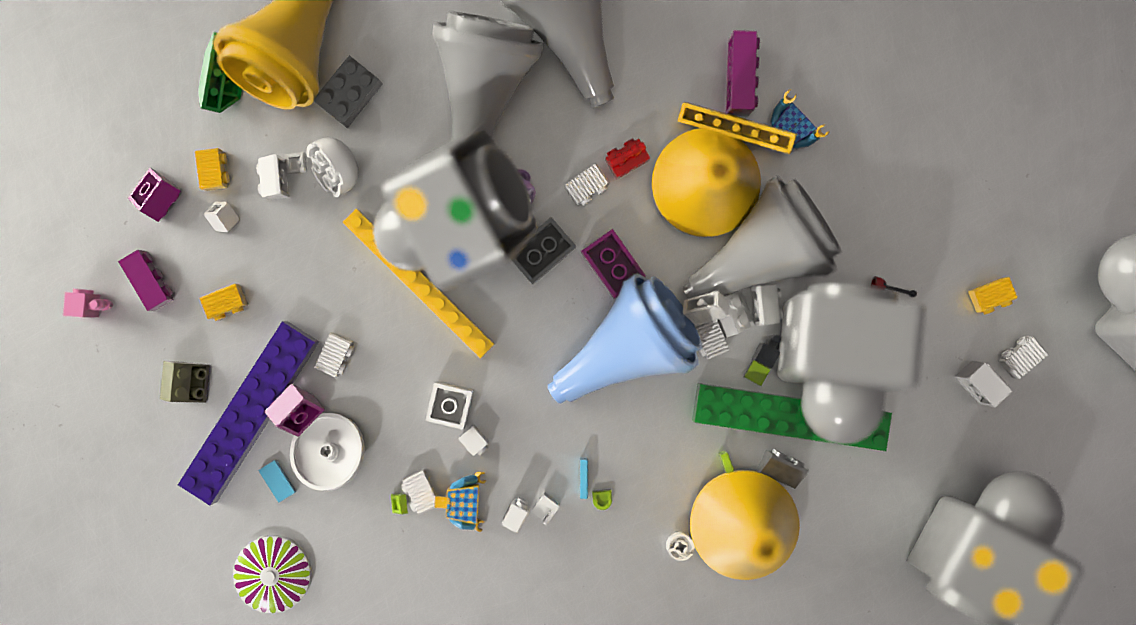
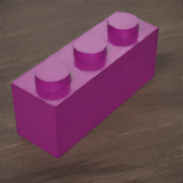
(146, 280)

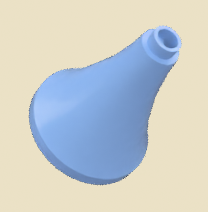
(636, 339)

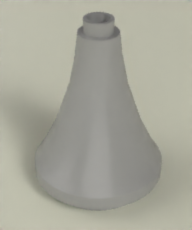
(575, 36)
(482, 66)
(775, 242)

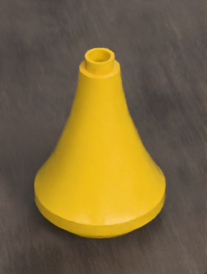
(276, 51)
(690, 193)
(744, 524)

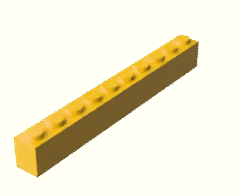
(425, 290)

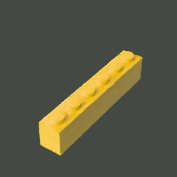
(737, 127)

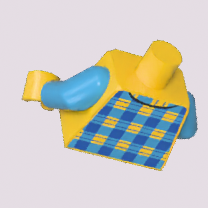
(462, 502)

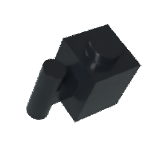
(766, 353)

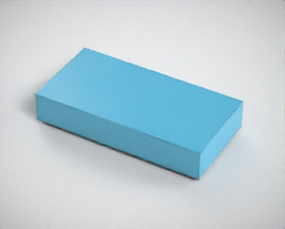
(583, 478)
(277, 481)

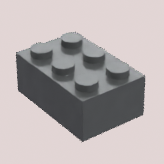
(348, 91)
(543, 251)

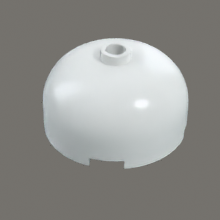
(337, 161)

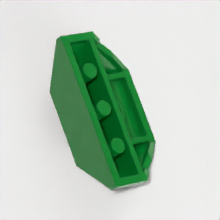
(215, 87)

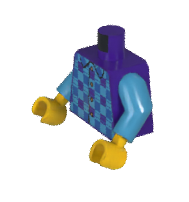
(790, 118)

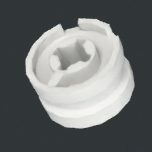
(673, 542)

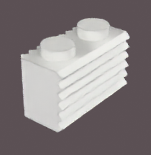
(587, 184)
(706, 308)
(712, 339)
(334, 355)
(1023, 356)
(420, 492)
(516, 515)

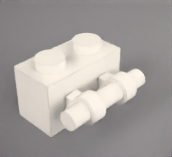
(739, 315)

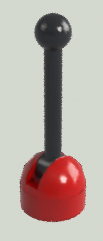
(878, 282)

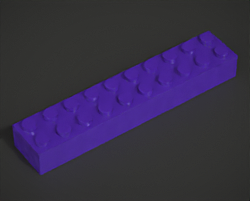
(246, 413)

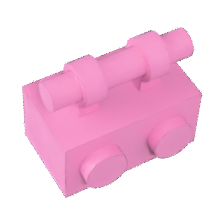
(84, 303)

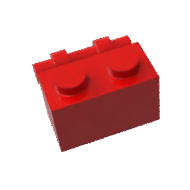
(627, 158)

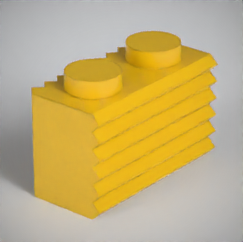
(211, 169)
(992, 295)
(223, 302)

